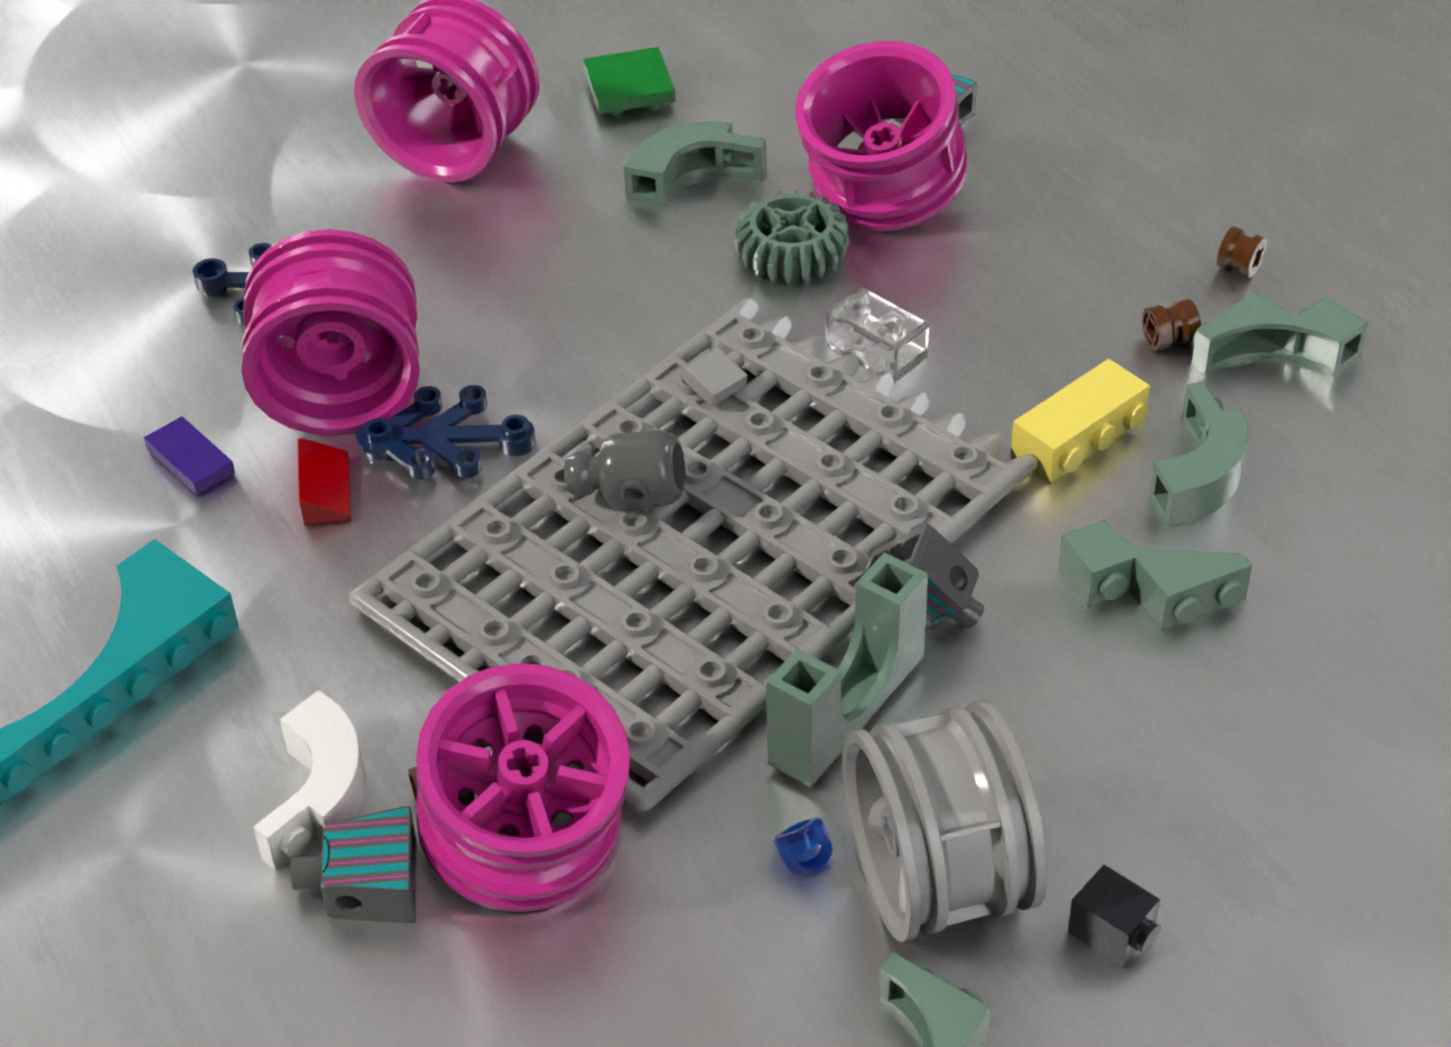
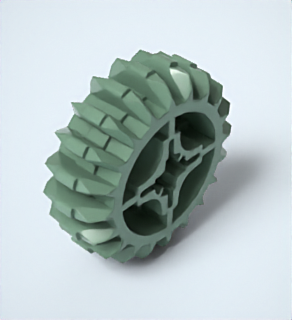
(792, 237)

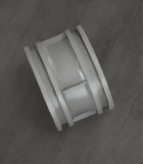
(944, 819)

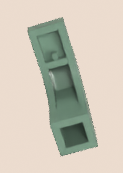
(690, 151)
(1206, 478)

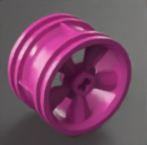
(476, 66)
(895, 172)

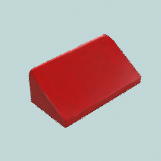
(323, 483)

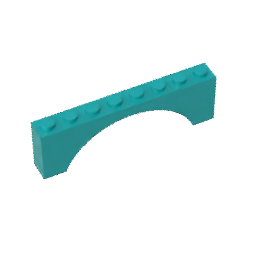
(163, 624)

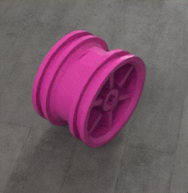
(345, 332)
(511, 713)

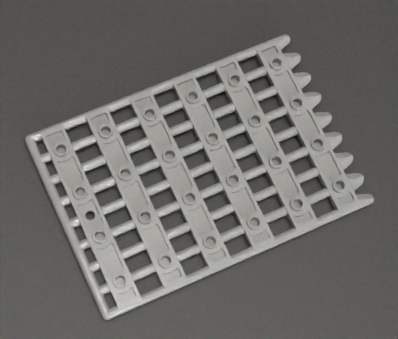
(677, 558)

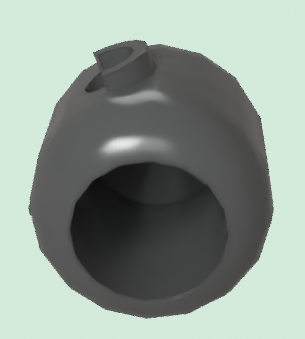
(630, 470)

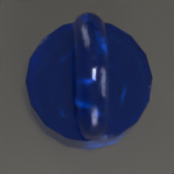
(801, 838)

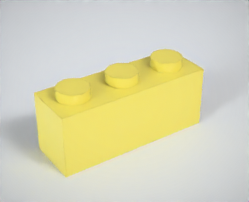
(1081, 419)

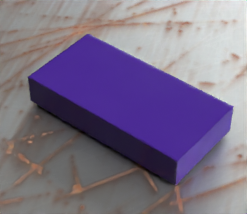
(189, 455)

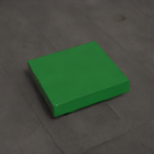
(629, 80)

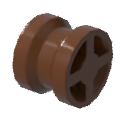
(1241, 252)

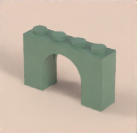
(817, 704)

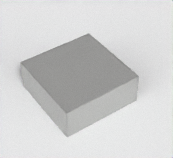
(714, 376)

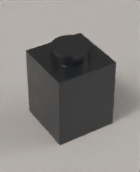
(1114, 916)

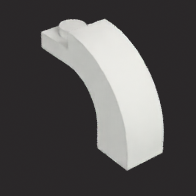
(327, 744)

